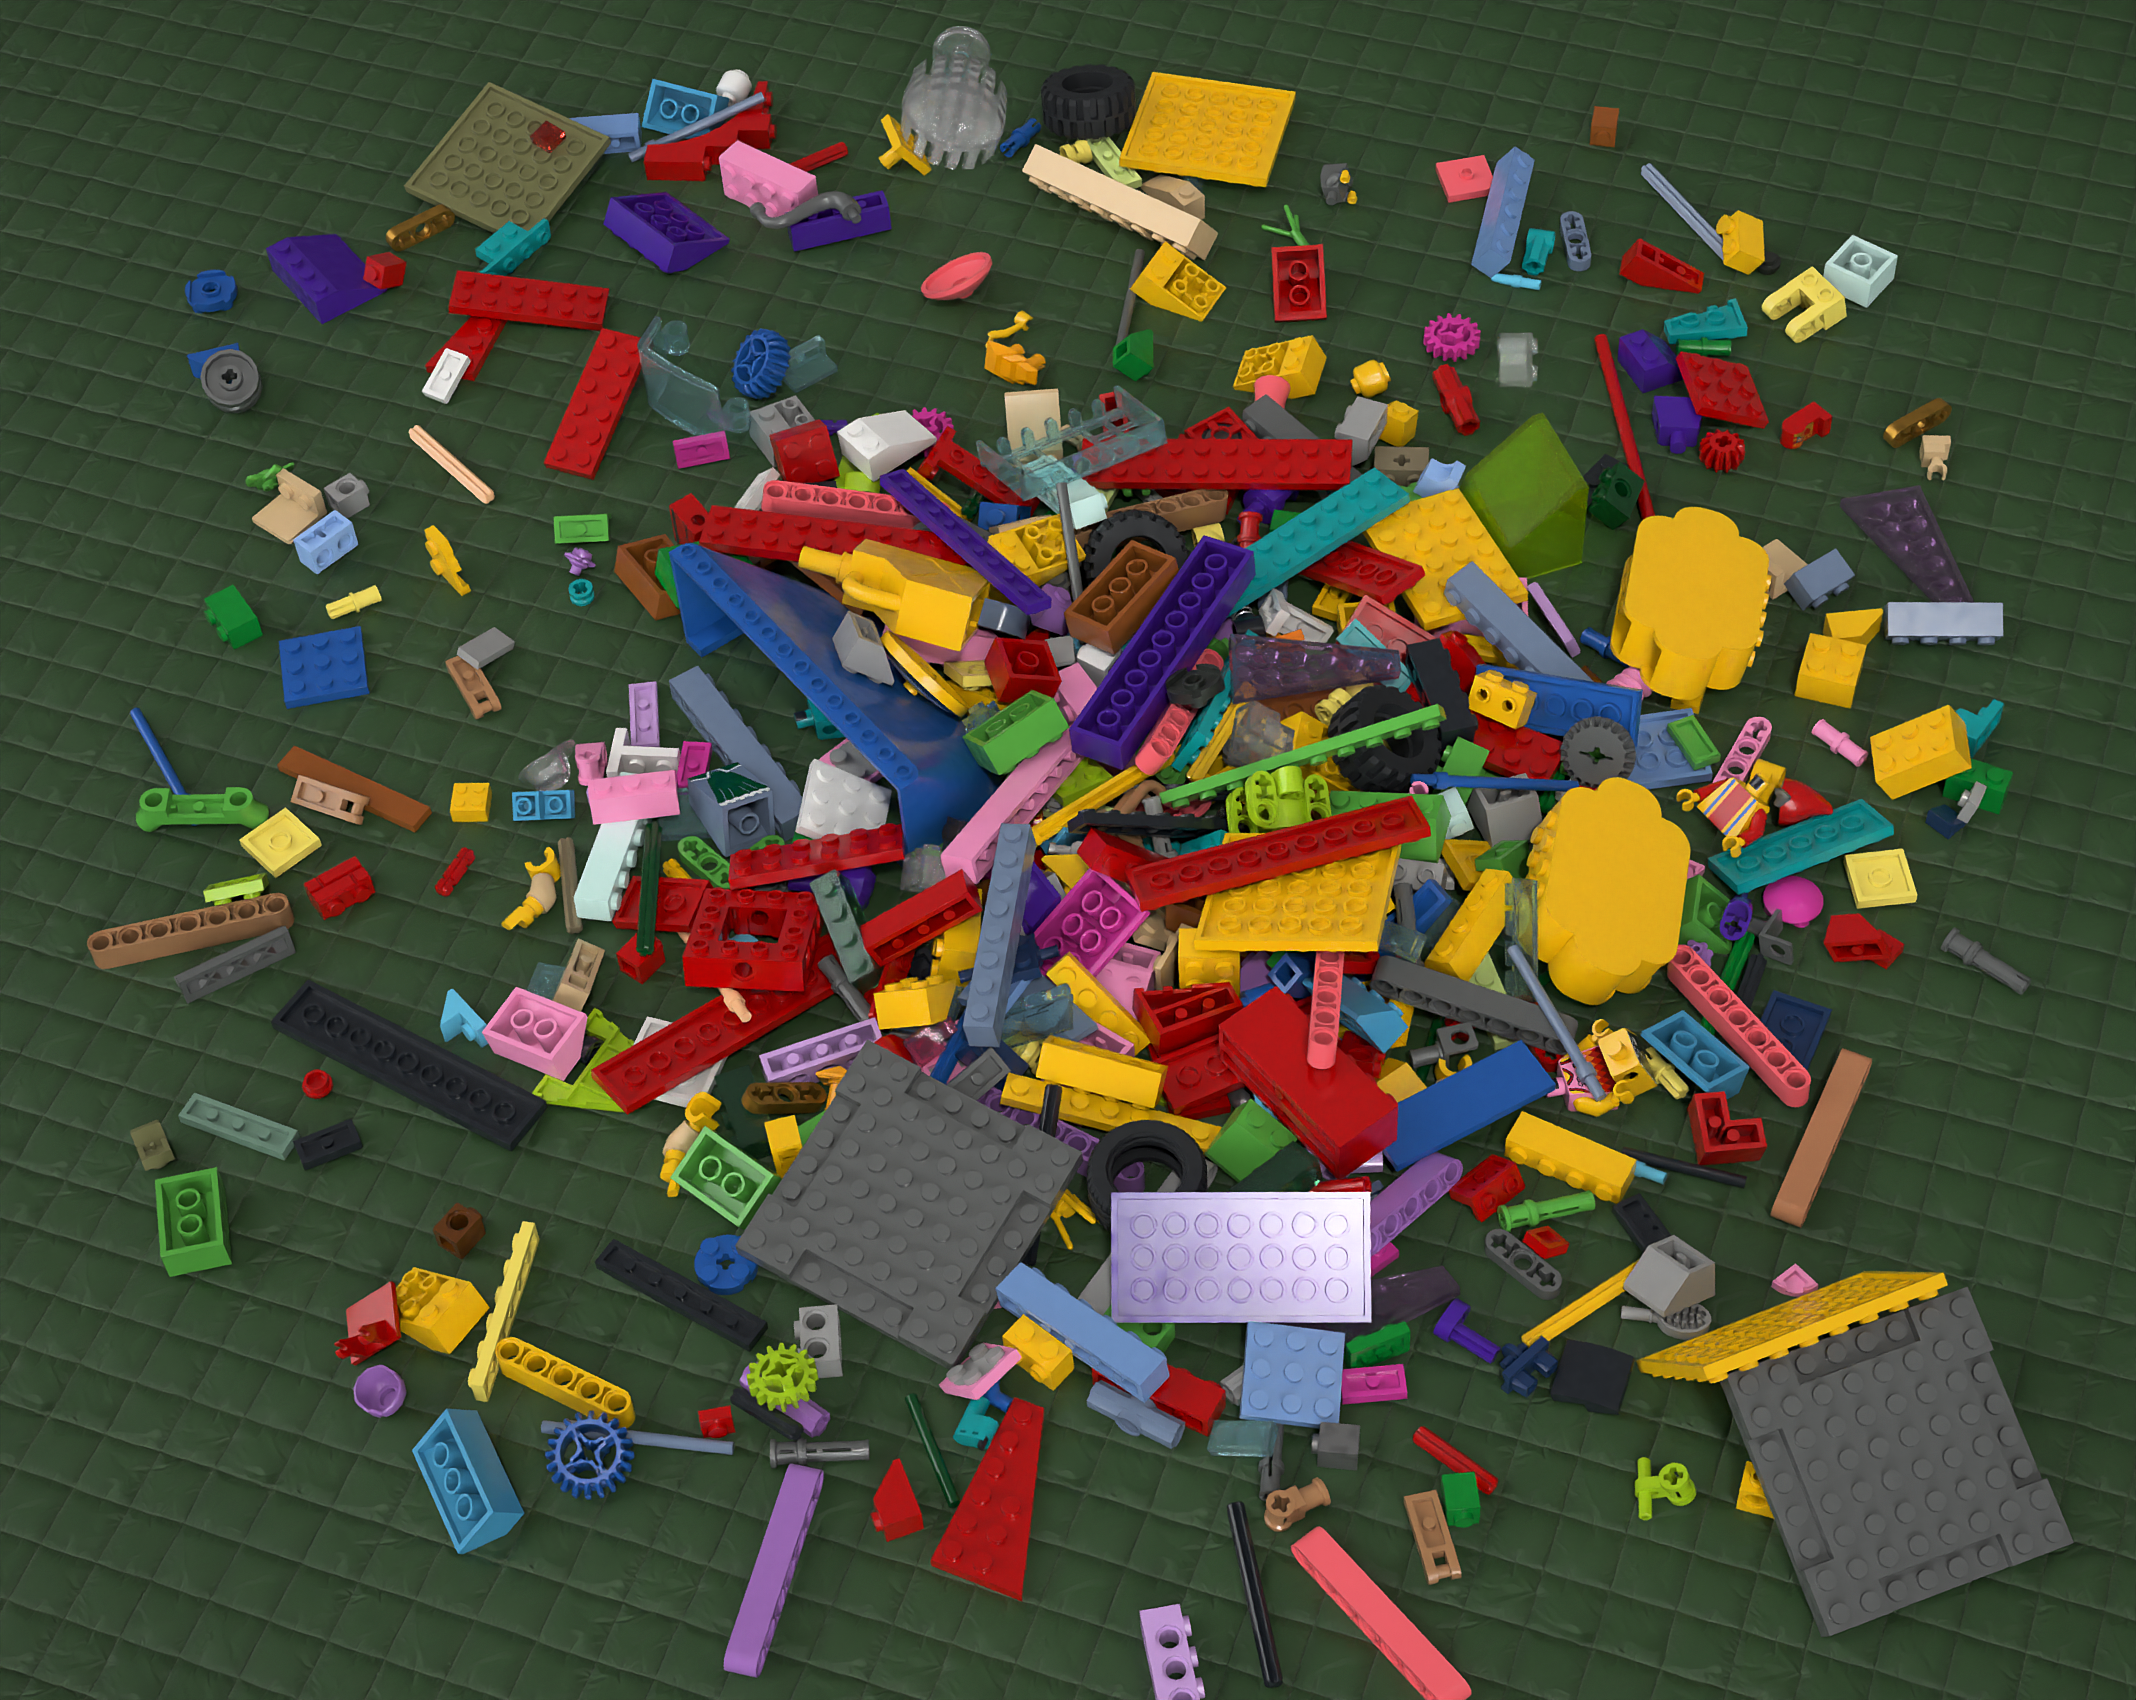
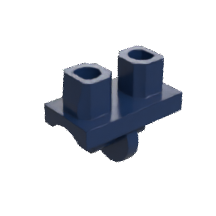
(1522, 1361)

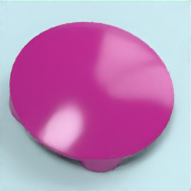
(1796, 898)

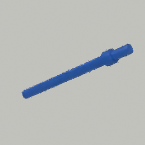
(158, 753)
(1442, 780)

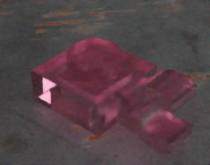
(927, 1043)

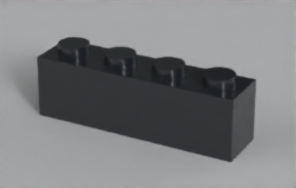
(1440, 684)

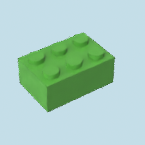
(1016, 732)
(725, 1177)
(193, 1222)

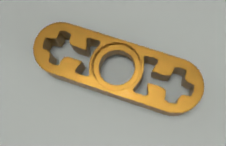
(441, 219)
(1917, 422)
(764, 1098)

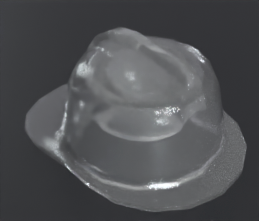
(550, 770)

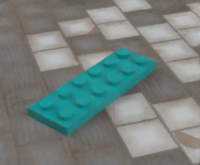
(1205, 720)
(1801, 846)

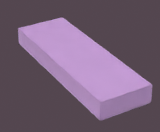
(1554, 619)
(644, 714)

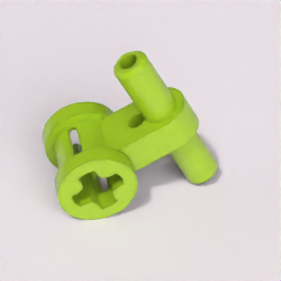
(1662, 1486)

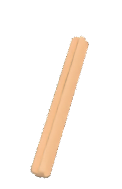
(451, 464)

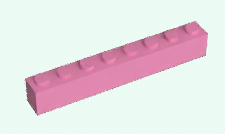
(1012, 803)

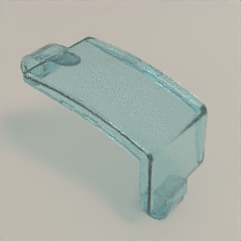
(679, 394)

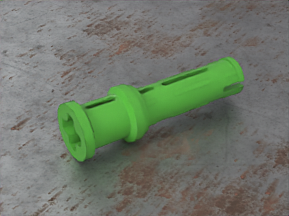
(1532, 1212)

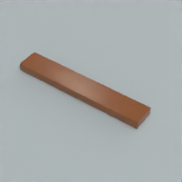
(382, 802)

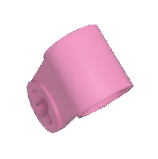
(590, 761)

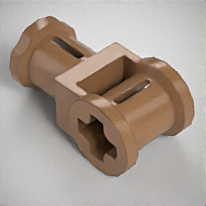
(1293, 1504)

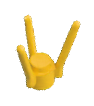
(1067, 1207)

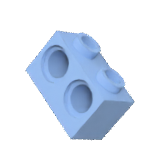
(326, 542)

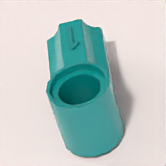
(1538, 247)

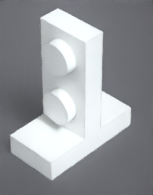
(1285, 618)
(639, 759)

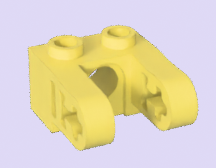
(1810, 291)

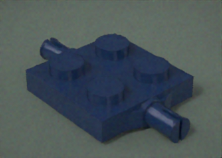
(1027, 961)

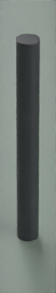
(1686, 1167)

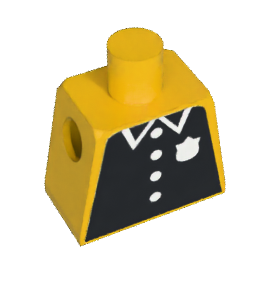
(1625, 1055)

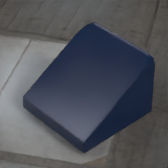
(1944, 820)

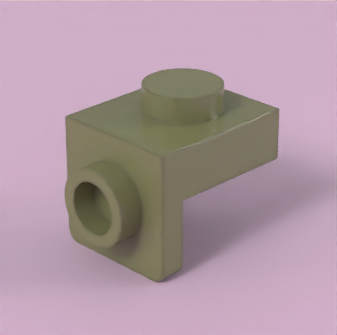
(152, 1145)

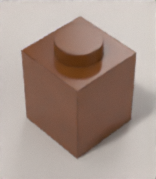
(1604, 126)

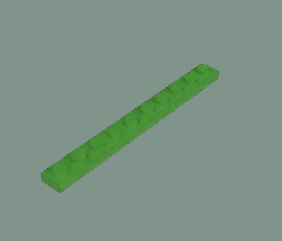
(1315, 754)

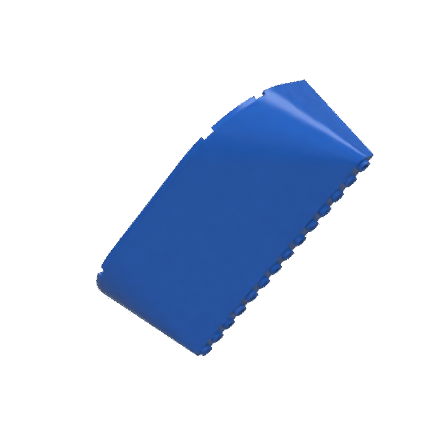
(794, 626)

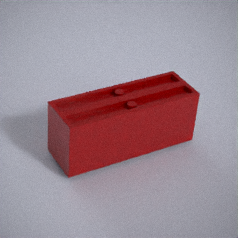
(1330, 1110)

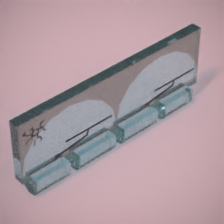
(1523, 926)
(1039, 1016)

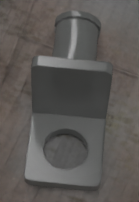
(1767, 933)
(1444, 1046)

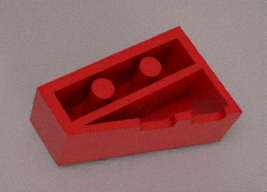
(1184, 1015)

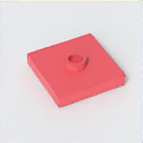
(1465, 178)

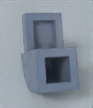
(1004, 619)

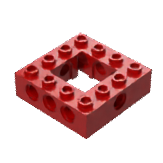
(725, 963)

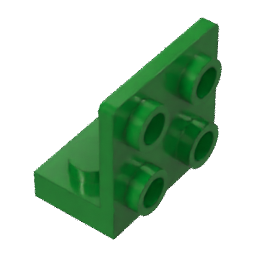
(1378, 1346)

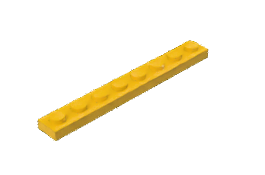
(1095, 1111)

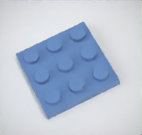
(1658, 757)
(1291, 1375)

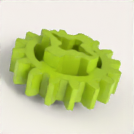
(782, 1377)

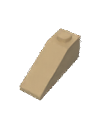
(1176, 193)
(579, 975)

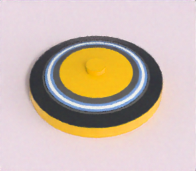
(921, 676)

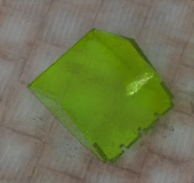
(1531, 500)

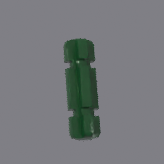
(972, 504)

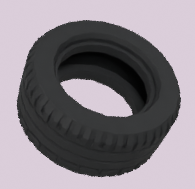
(1138, 1143)

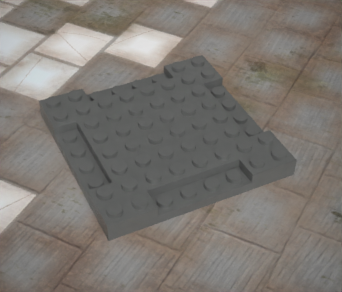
(910, 1205)
(1894, 1462)

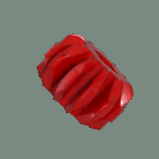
(1722, 450)

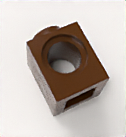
(459, 1241)

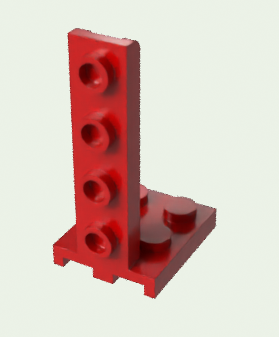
(969, 470)

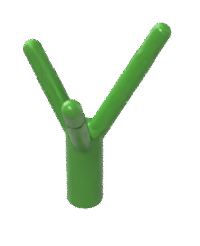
(1295, 225)

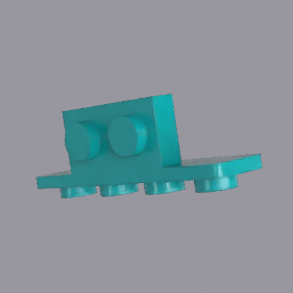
(511, 247)

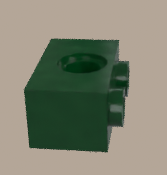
(1616, 495)

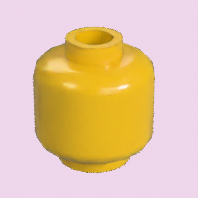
(1370, 378)

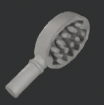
(1681, 1325)

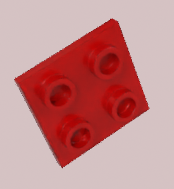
(371, 1325)

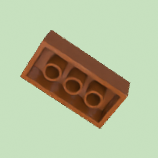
(1121, 597)

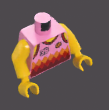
(1576, 1094)

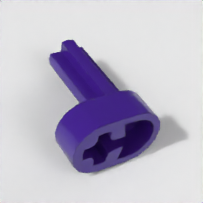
(1739, 910)
(1451, 1328)

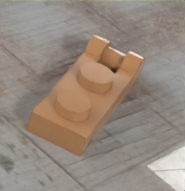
(473, 687)
(329, 799)
(1432, 1536)

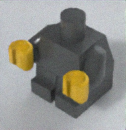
(1335, 183)

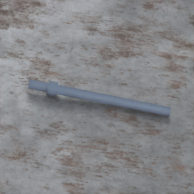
(700, 125)
(1585, 1070)
(656, 1439)

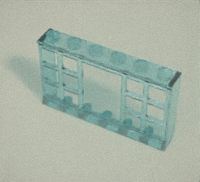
(1083, 463)

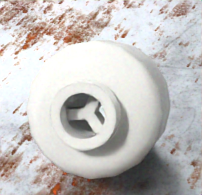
(735, 86)

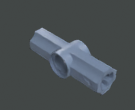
(1134, 1415)

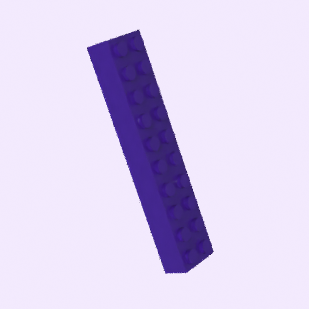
(1167, 641)

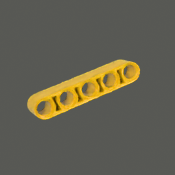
(557, 1371)

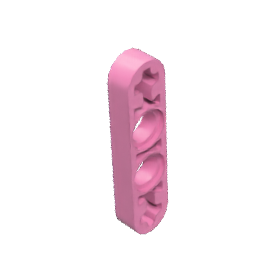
(1745, 739)

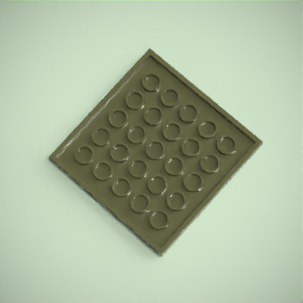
(495, 173)

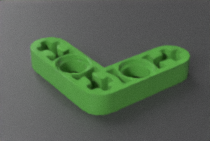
(707, 854)

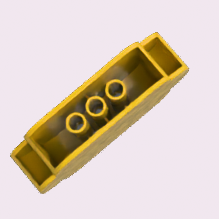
(1691, 603)
(1607, 889)

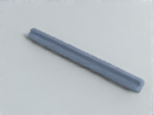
(1683, 208)

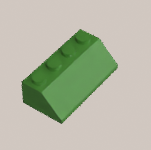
(1432, 807)

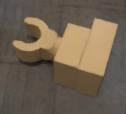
(1933, 452)

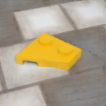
(443, 559)

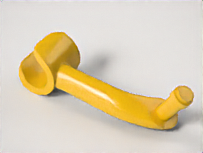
(1020, 323)

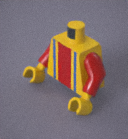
(1732, 808)

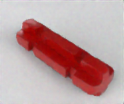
(454, 872)

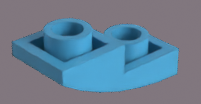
(543, 805)

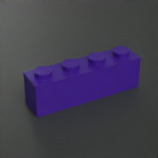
(831, 227)

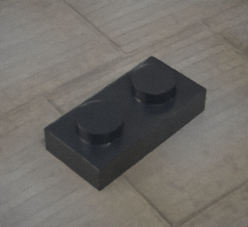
(328, 1144)

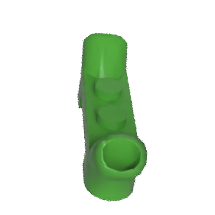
(236, 806)

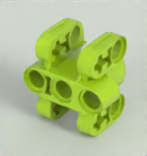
(1277, 801)

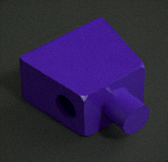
(1676, 422)

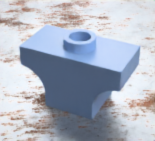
(1439, 478)

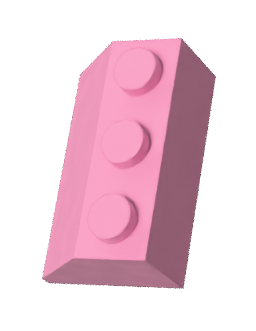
(634, 797)
(537, 1033)

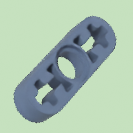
(1572, 249)

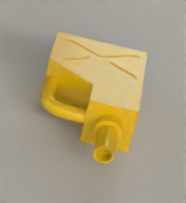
(907, 590)

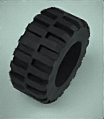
(1088, 101)
(1128, 525)
(1378, 767)

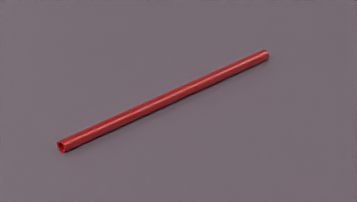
(1623, 421)

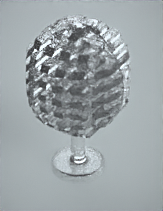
(952, 105)

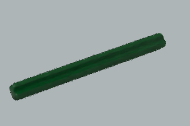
(649, 889)

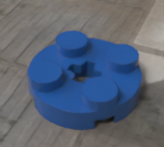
(203, 300)
(713, 1276)

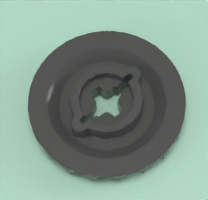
(1586, 737)

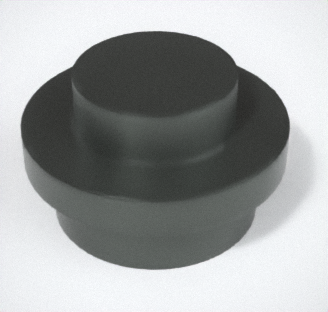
(1770, 265)

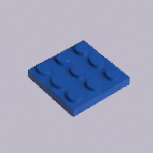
(323, 667)

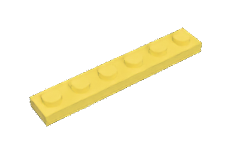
(507, 1302)

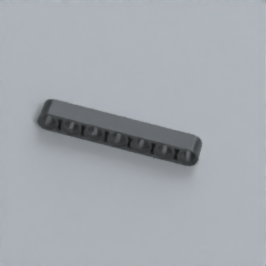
(1468, 1003)

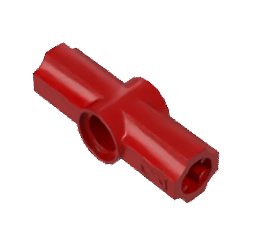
(1456, 400)

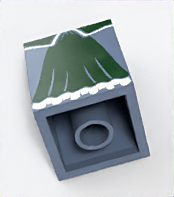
(732, 807)

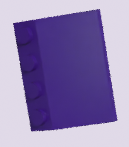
(663, 230)
(322, 274)

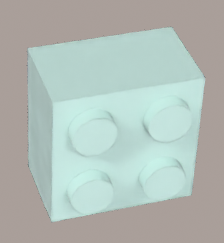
(1860, 270)

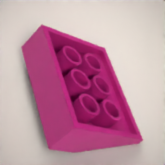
(1091, 922)

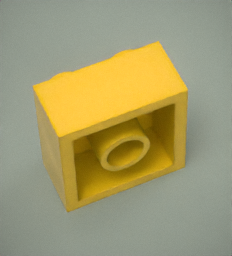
(471, 802)

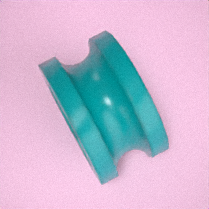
(584, 598)

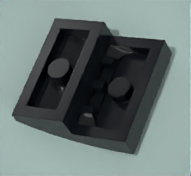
(1592, 1377)

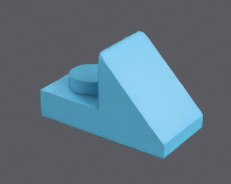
(459, 1018)

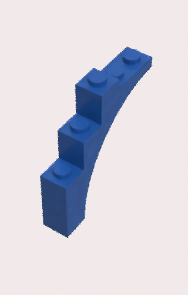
(1295, 967)

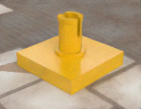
(900, 149)

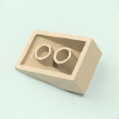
(1031, 410)

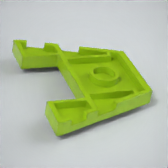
(585, 1091)

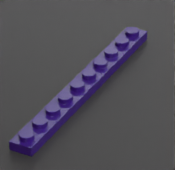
(966, 542)

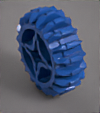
(761, 363)
(579, 1464)

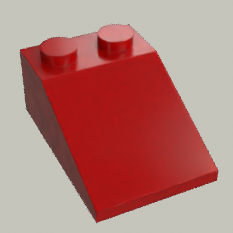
(1299, 283)

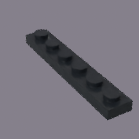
(1140, 824)
(681, 1295)

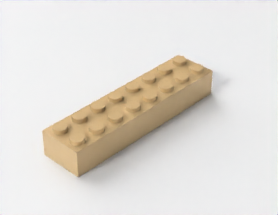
(1119, 203)

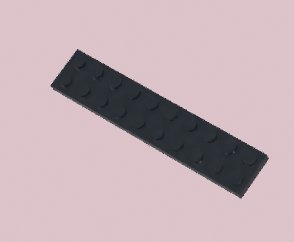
(410, 1065)

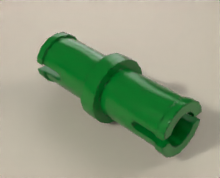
(1704, 347)

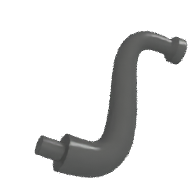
(829, 200)

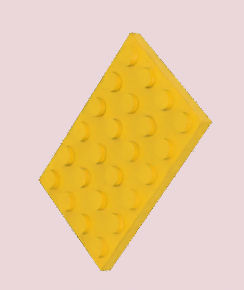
(1443, 538)

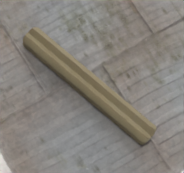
(569, 884)

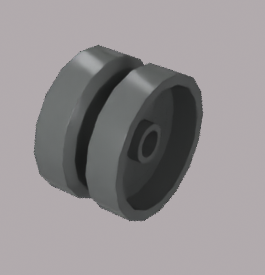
(245, 386)

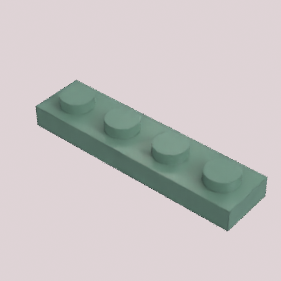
(239, 1126)

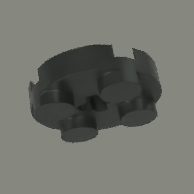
(1195, 686)

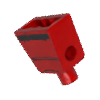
(687, 519)

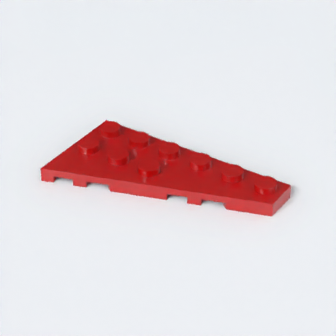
(994, 1519)

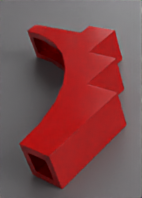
(694, 157)

